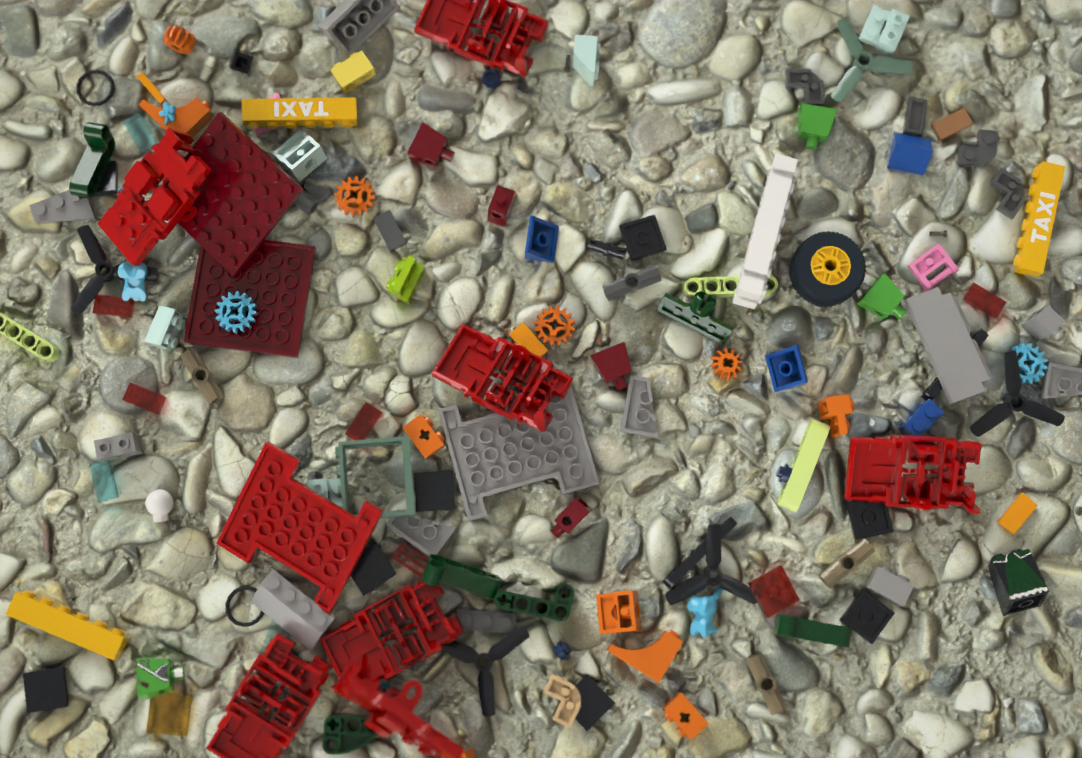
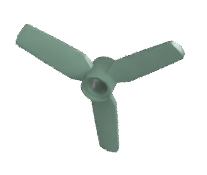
(877, 64)

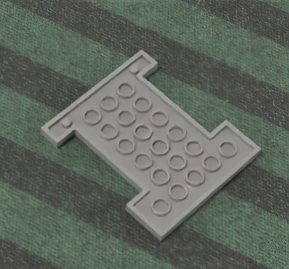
(501, 455)

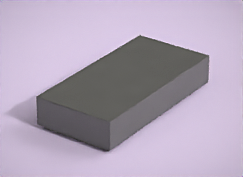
(915, 116)
(389, 231)

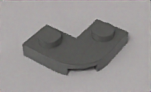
(808, 81)
(981, 154)
(1013, 190)

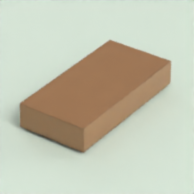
(951, 124)

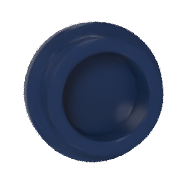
(491, 78)
(784, 473)
(562, 650)

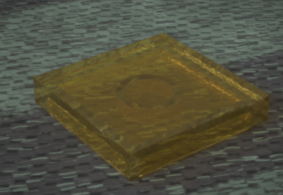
(169, 714)

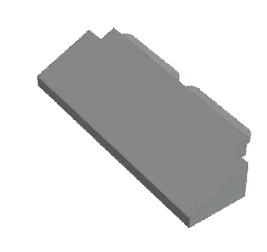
(949, 344)

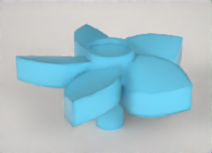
(169, 112)

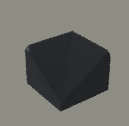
(240, 61)

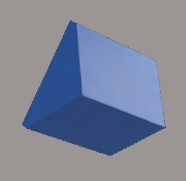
(909, 153)
(541, 240)
(786, 369)

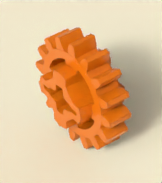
(359, 191)
(562, 327)

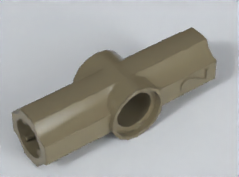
(207, 386)
(856, 555)
(772, 694)

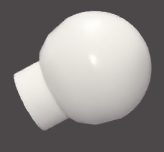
(159, 505)

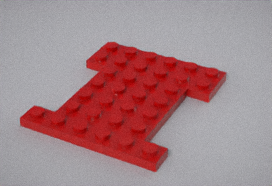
(297, 526)

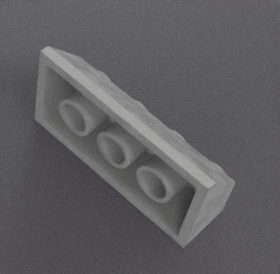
(355, 22)
(292, 609)

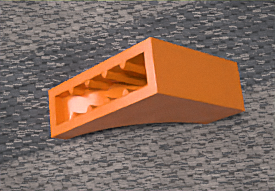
(188, 118)
(652, 659)

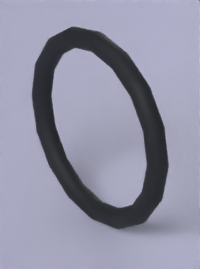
(95, 72)
(228, 607)

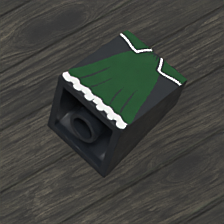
(1017, 581)

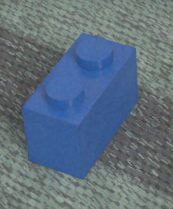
(921, 419)

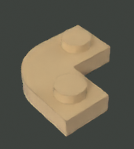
(569, 697)

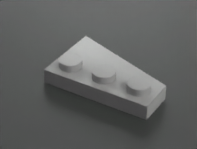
(62, 208)
(1061, 381)
(638, 409)
(422, 533)

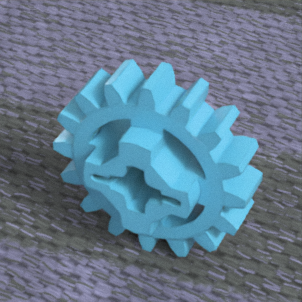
(242, 306)
(1033, 358)

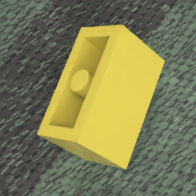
(353, 71)

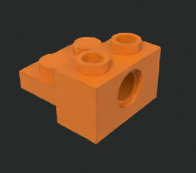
(835, 410)
(618, 612)

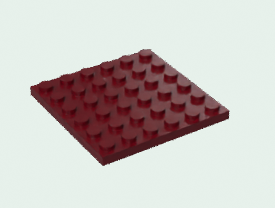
(240, 196)
(277, 282)

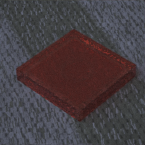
(773, 591)

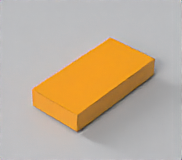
(151, 88)
(524, 337)
(1017, 513)

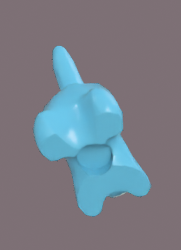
(134, 281)
(704, 611)

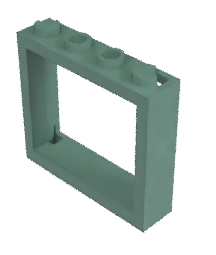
(340, 453)

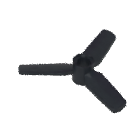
(99, 258)
(1003, 410)
(700, 581)
(485, 678)

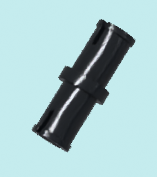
(606, 248)

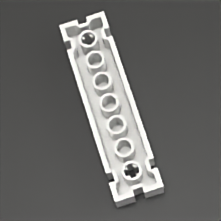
(766, 232)

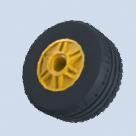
(827, 269)

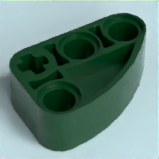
(346, 737)

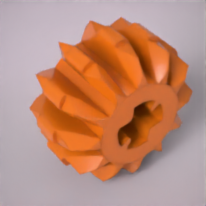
(179, 39)
(734, 364)

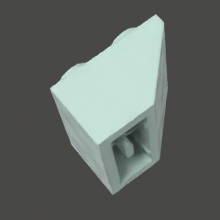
(586, 57)
(165, 328)

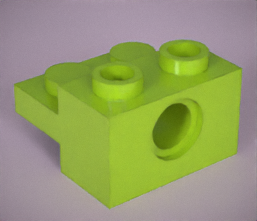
(398, 285)

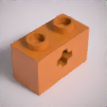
(418, 426)
(695, 721)

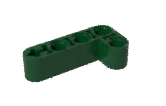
(94, 160)
(460, 575)
(533, 601)
(812, 630)

